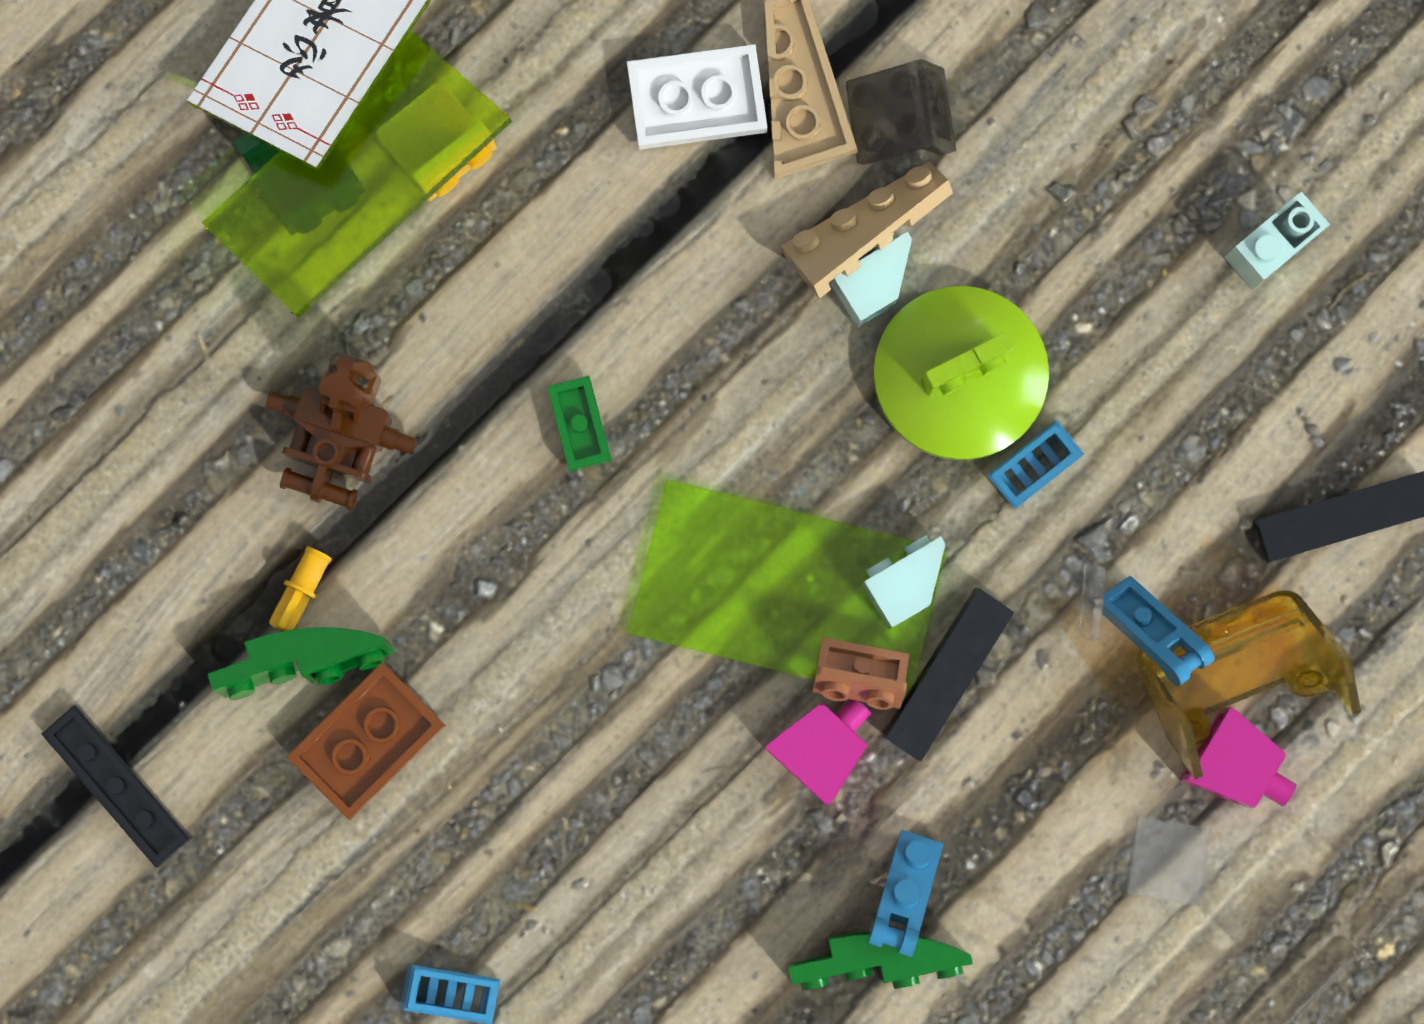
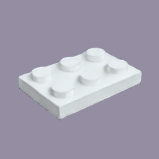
(697, 97)

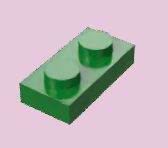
(579, 424)

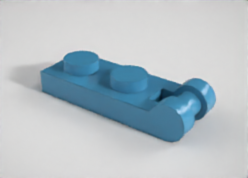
(1155, 630)
(906, 892)

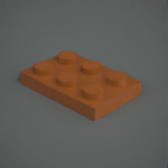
(366, 741)

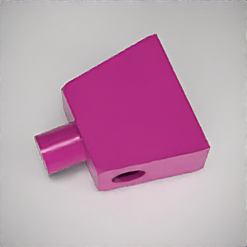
(822, 747)
(1240, 763)

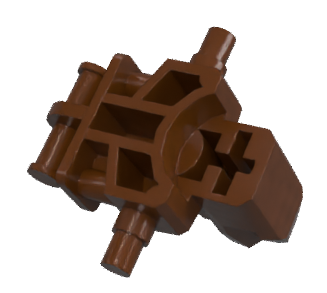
(338, 430)

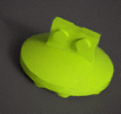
(960, 373)

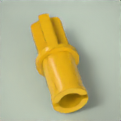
(299, 590)

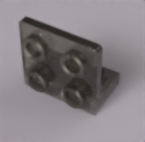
(900, 112)

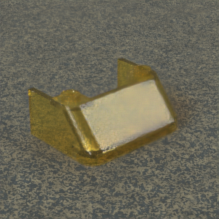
(1254, 650)

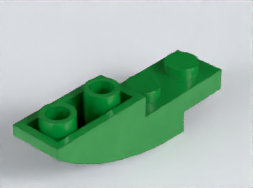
(316, 652)
(855, 957)

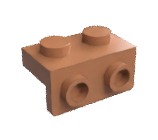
(861, 674)

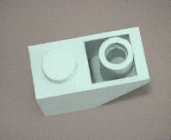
(1276, 240)
(875, 283)
(907, 585)

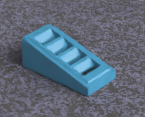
(1064, 439)
(411, 987)

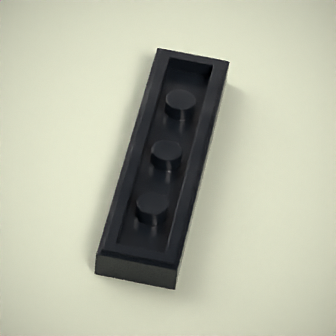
(1341, 517)
(947, 674)
(117, 785)

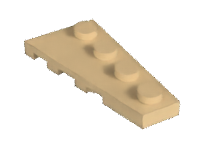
(804, 96)
(871, 222)

